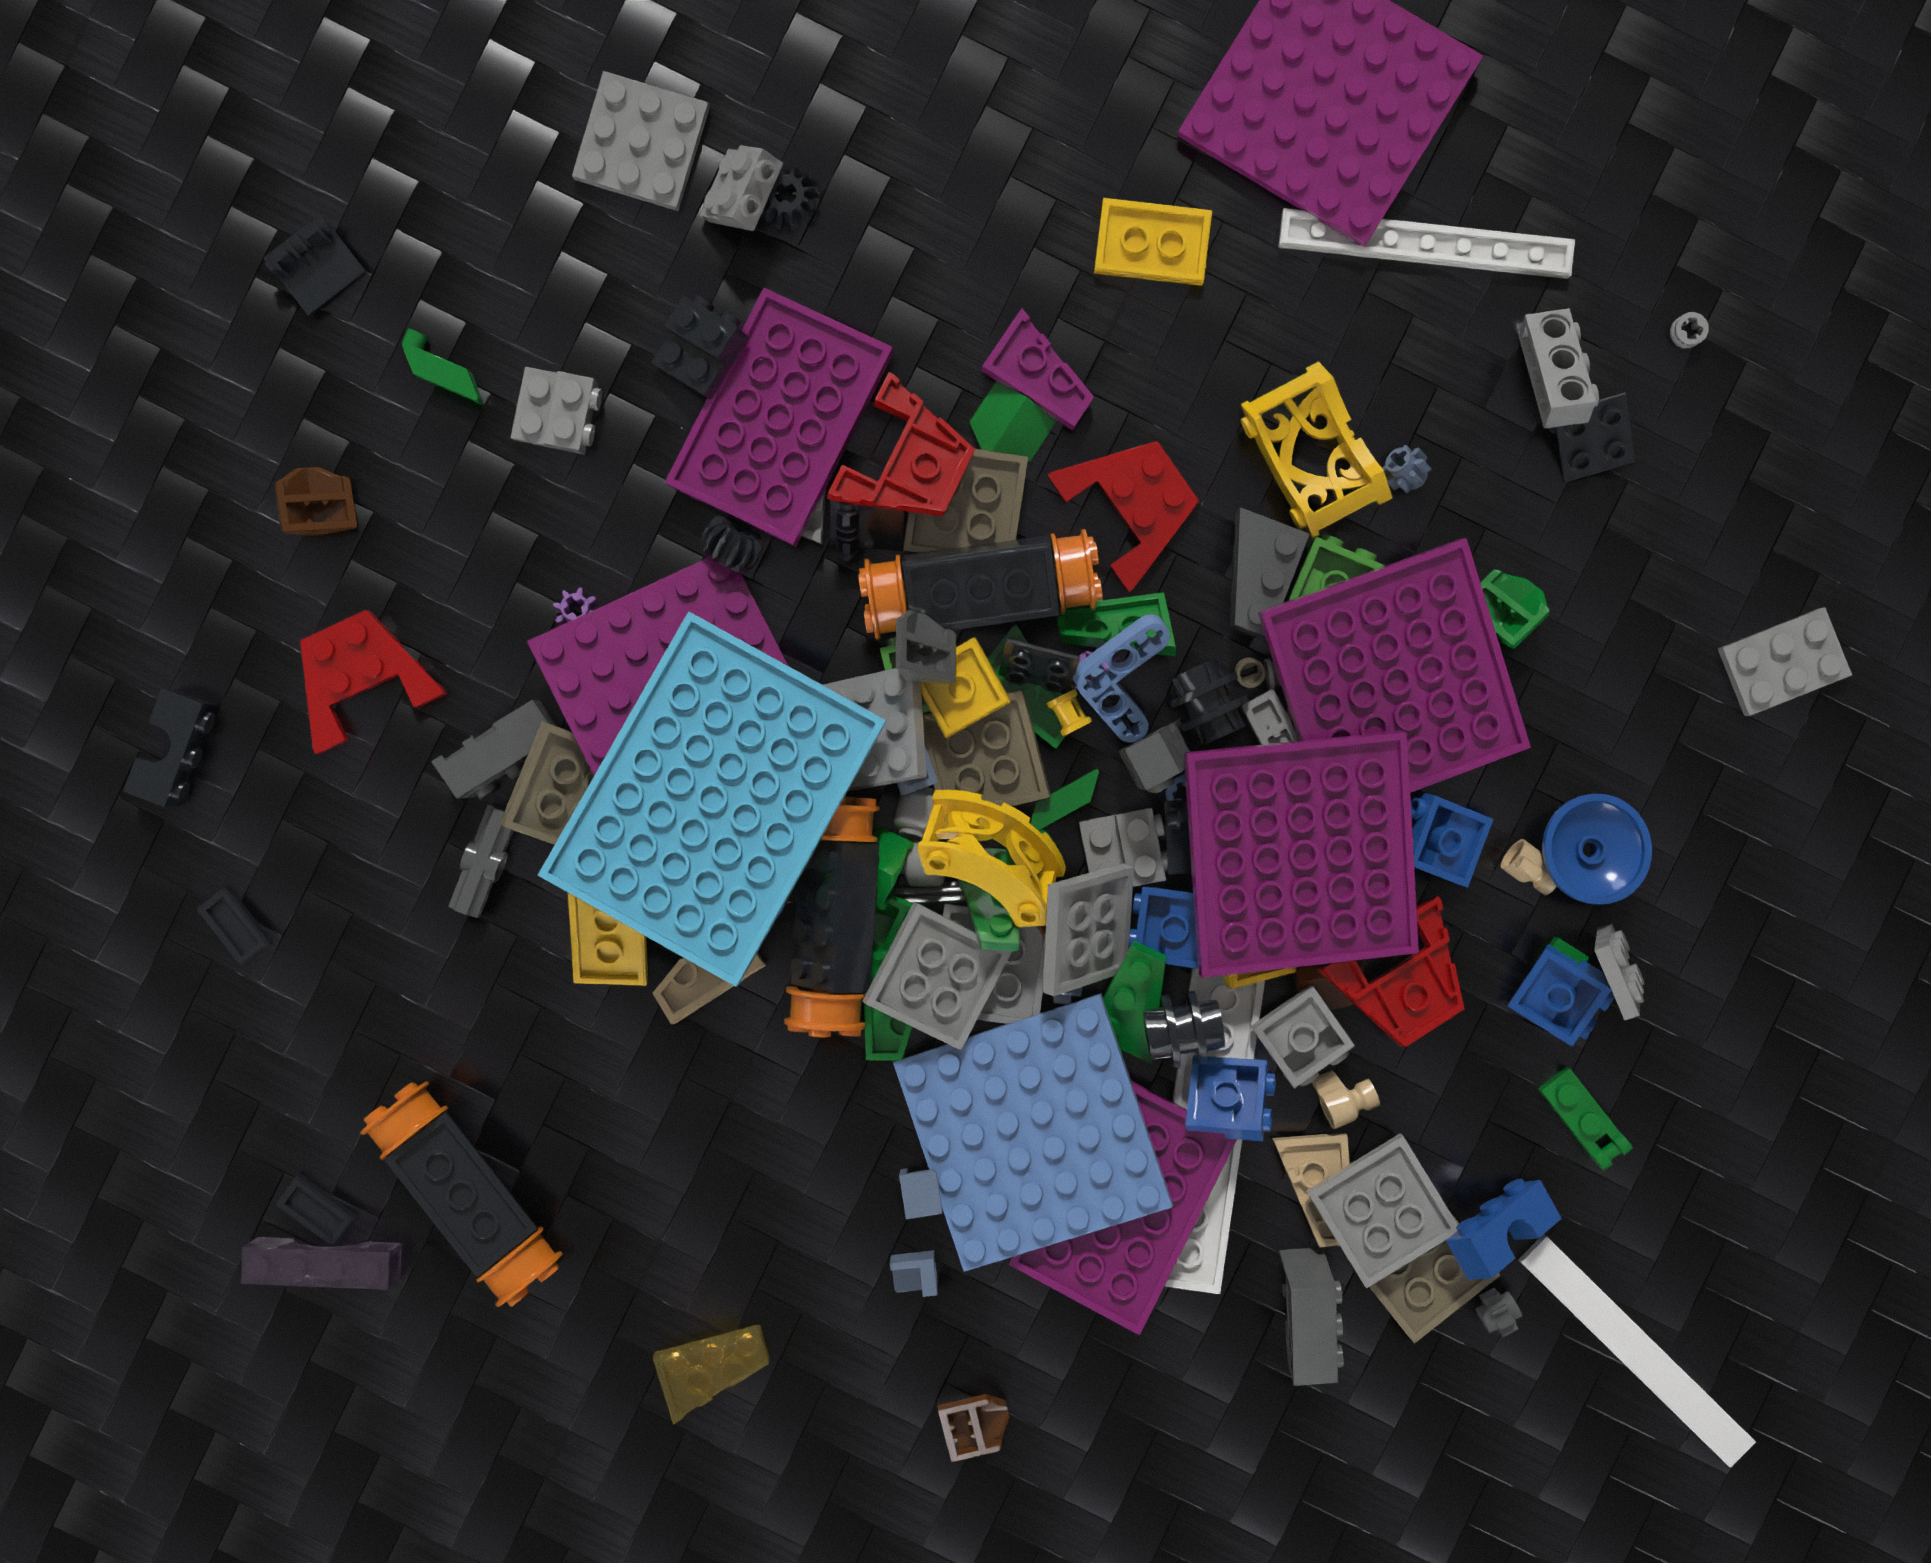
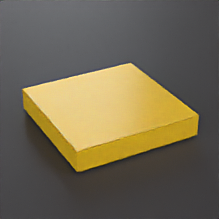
(971, 696)

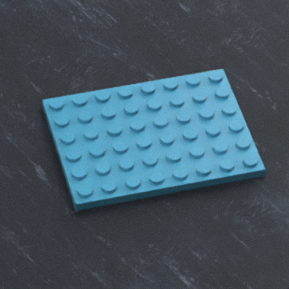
(712, 799)

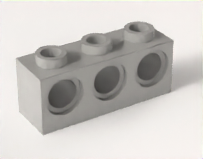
(1552, 383)

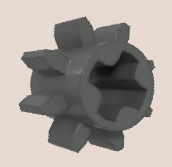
(1498, 1312)

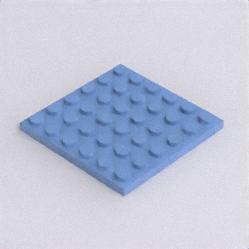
(1033, 1133)

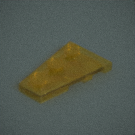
(705, 1367)

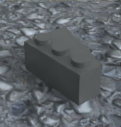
(493, 754)
(1311, 1317)

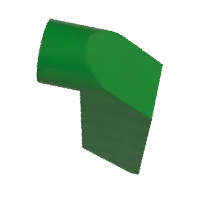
(438, 370)
(1063, 801)

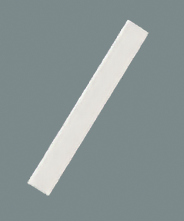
(1435, 245)
(1637, 1350)

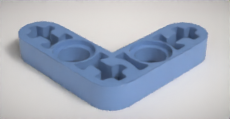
(1107, 682)

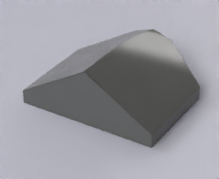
(925, 649)

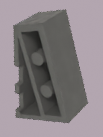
(1262, 568)
(1158, 757)

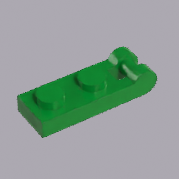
(1584, 1117)

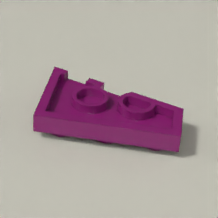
(1033, 369)

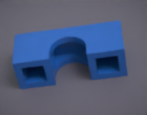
(1482, 1240)

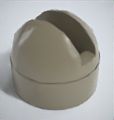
(1253, 678)

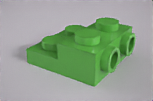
(1330, 564)

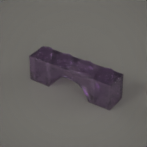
(294, 1264)

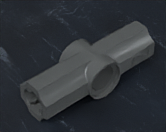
(482, 863)

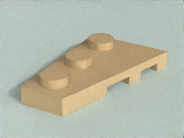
(691, 987)
(1309, 1162)

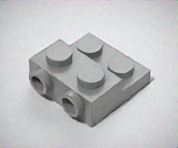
(741, 188)
(556, 410)
(1127, 840)
(1303, 1037)

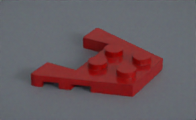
(922, 466)
(1144, 492)
(350, 661)
(1412, 994)

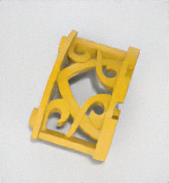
(1324, 402)
(970, 819)

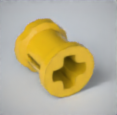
(1069, 712)

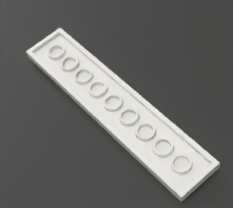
(1204, 1254)

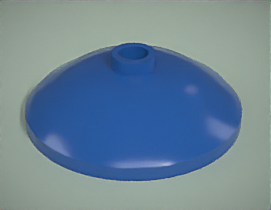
(1617, 843)

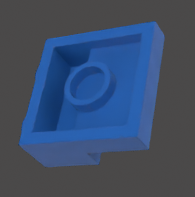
(1447, 838)
(1166, 924)
(1562, 995)
(1230, 1097)

